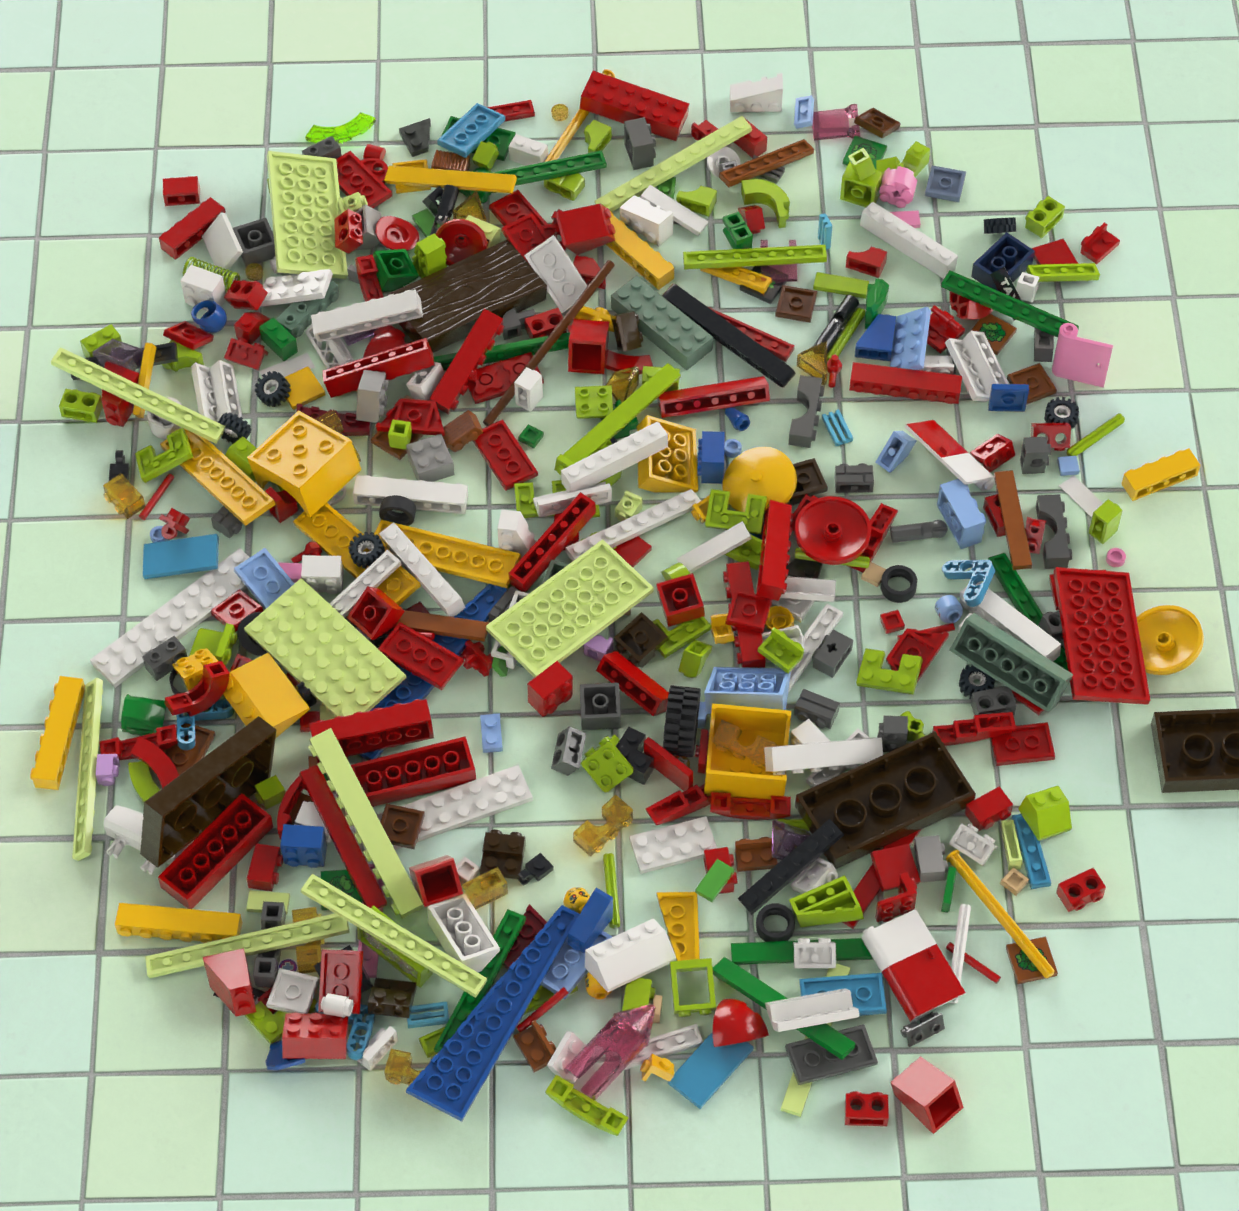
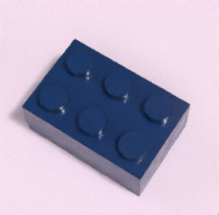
(1006, 253)

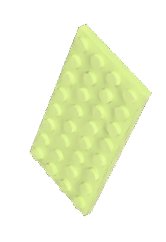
(303, 213)
(569, 608)
(324, 651)

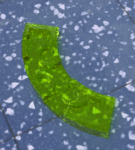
(344, 132)

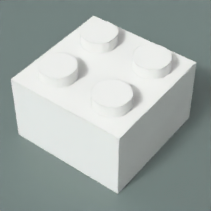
(202, 285)
(323, 573)

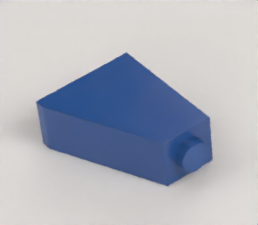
(877, 339)
(591, 921)

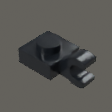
(120, 466)
(306, 694)
(535, 868)

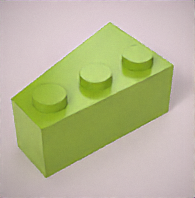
(429, 255)
(827, 904)

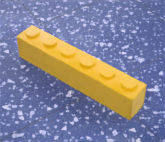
(640, 255)
(58, 733)
(176, 923)

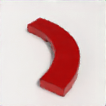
(618, 361)
(156, 760)

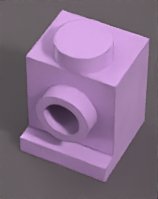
(598, 647)
(107, 769)

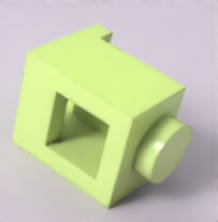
(352, 202)
(628, 506)

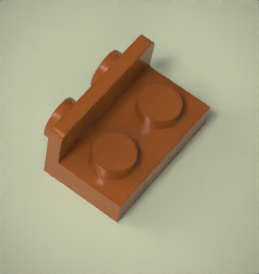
(754, 854)
(535, 1046)

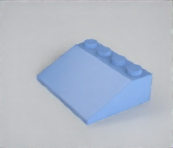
(747, 687)

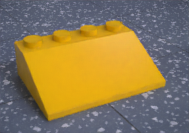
(673, 467)
(266, 692)

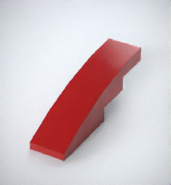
(880, 525)
(976, 729)
(678, 805)

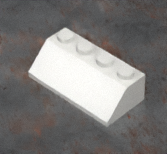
(462, 932)
(629, 955)

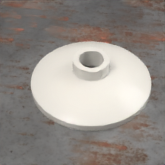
(723, 155)

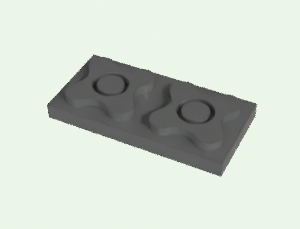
(813, 1062)

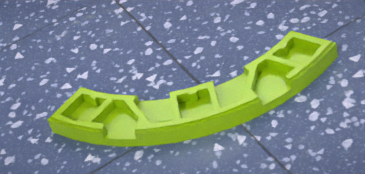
(142, 780)

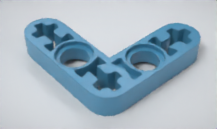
(981, 571)
(181, 719)
(357, 1023)

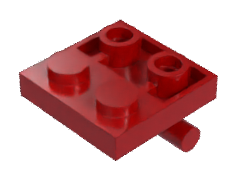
(941, 328)

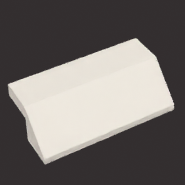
(976, 364)
(216, 390)
(811, 1010)

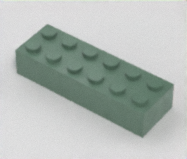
(663, 323)
(1011, 662)

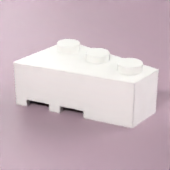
(757, 96)
(647, 220)
(514, 532)

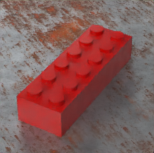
(627, 102)
(379, 728)
(416, 771)
(215, 851)

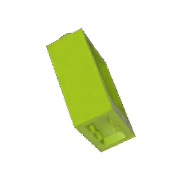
(686, 966)

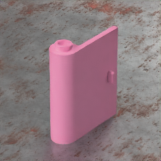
(1079, 357)

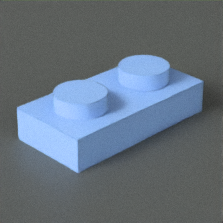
(804, 112)
(491, 733)

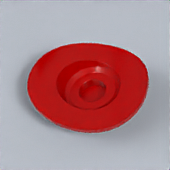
(396, 233)

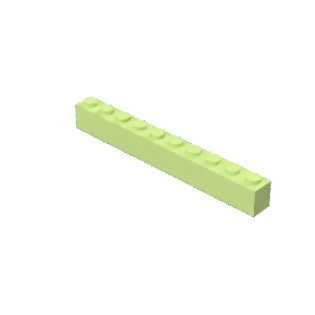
(366, 823)

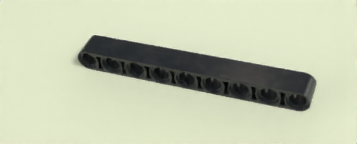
(730, 336)

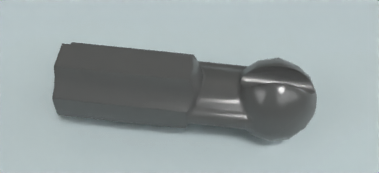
(918, 531)

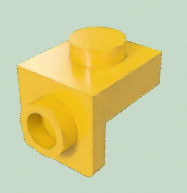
(700, 510)
(721, 632)
(659, 1066)

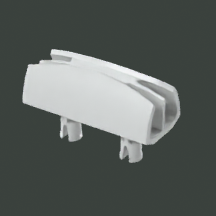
(126, 829)

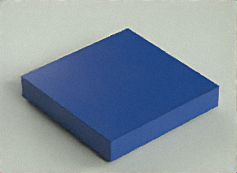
(1008, 397)

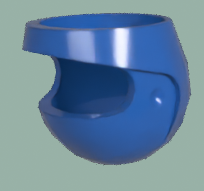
(213, 320)

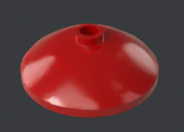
(458, 249)

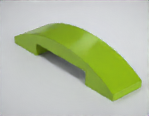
(585, 1107)

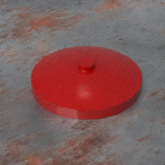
(832, 530)

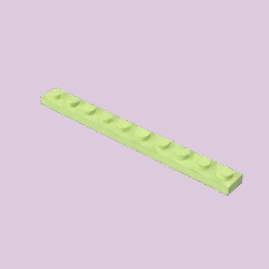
(676, 163)
(138, 395)
(87, 770)
(394, 935)
(252, 942)

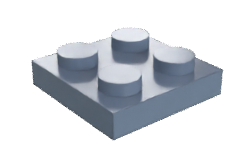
(945, 183)

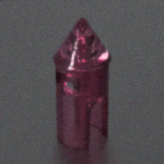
(620, 1041)

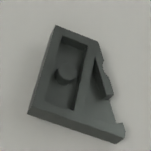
(416, 136)
(804, 568)

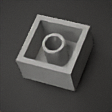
(371, 396)
(430, 459)

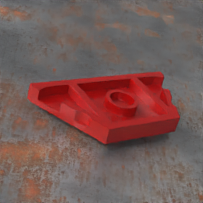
(421, 413)
(917, 643)

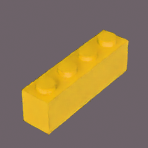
(1160, 474)

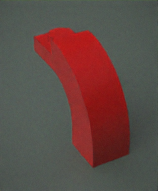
(204, 694)

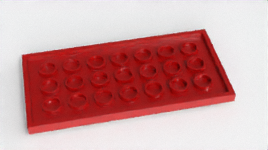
(1101, 636)

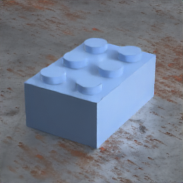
(961, 513)

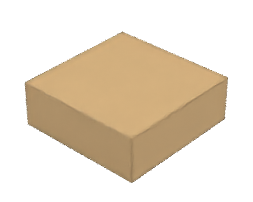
(873, 574)
(1014, 881)
(657, 1002)

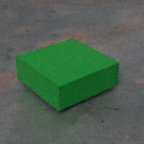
(531, 436)

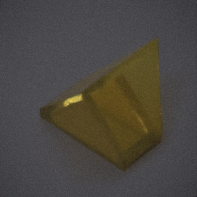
(472, 207)
(814, 361)
(624, 383)

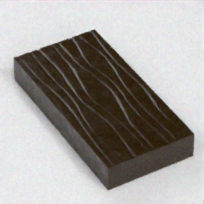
(459, 293)
(1197, 749)
(205, 790)
(887, 798)

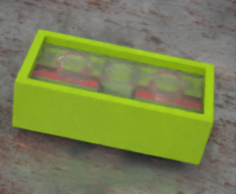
(405, 965)

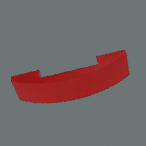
(367, 277)
(163, 738)
(288, 802)
(750, 808)

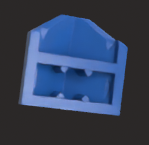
(275, 1058)

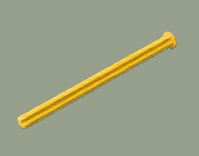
(571, 129)
(1000, 914)

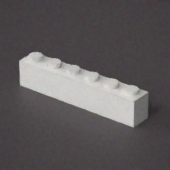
(908, 240)
(367, 315)
(615, 458)
(424, 494)
(422, 570)
(1014, 623)
(822, 754)

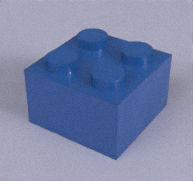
(711, 457)
(303, 845)

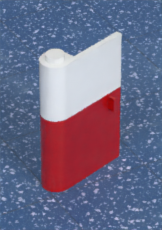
(951, 454)
(912, 965)

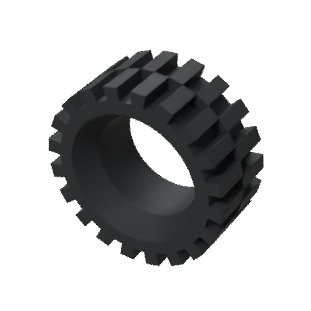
(681, 720)

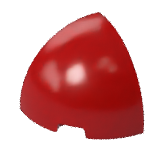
(967, 308)
(384, 341)
(736, 1023)

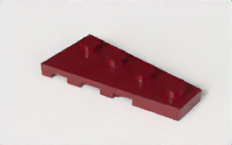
(350, 425)

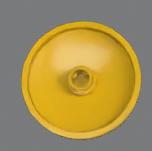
(762, 473)
(1169, 639)

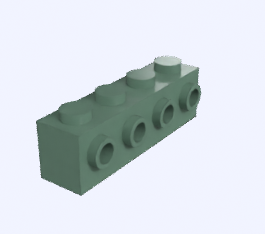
(298, 314)

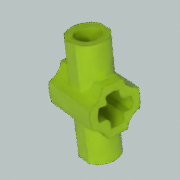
(915, 727)

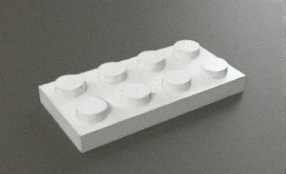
(557, 272)
(296, 287)
(672, 844)

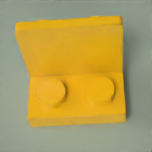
(191, 667)

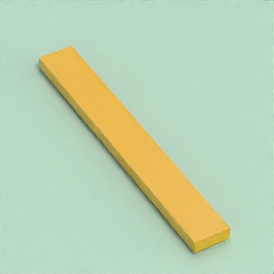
(461, 179)

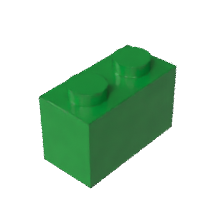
(278, 339)

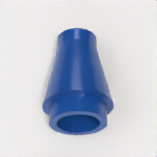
(738, 419)

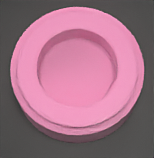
(1115, 557)

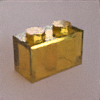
(123, 496)
(485, 888)

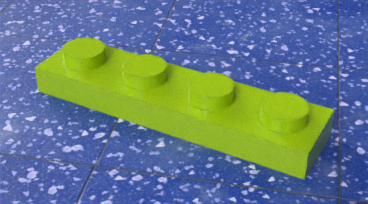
(1064, 272)

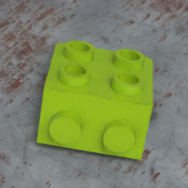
(593, 401)
(217, 642)
(607, 764)

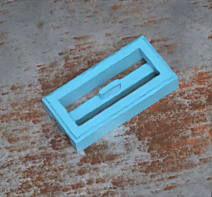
(825, 230)
(832, 416)
(428, 1022)

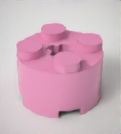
(898, 186)

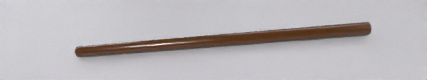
(553, 337)

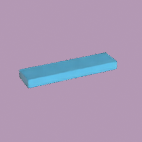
(1031, 854)

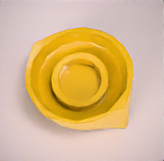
(779, 618)

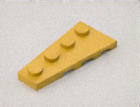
(681, 922)

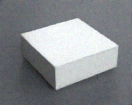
(467, 870)

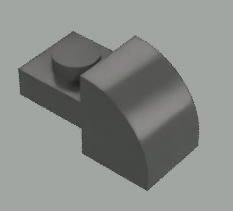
(515, 322)

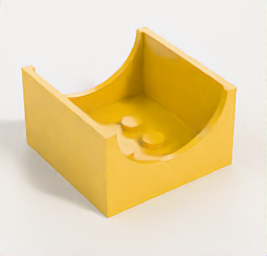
(305, 461)
(737, 776)

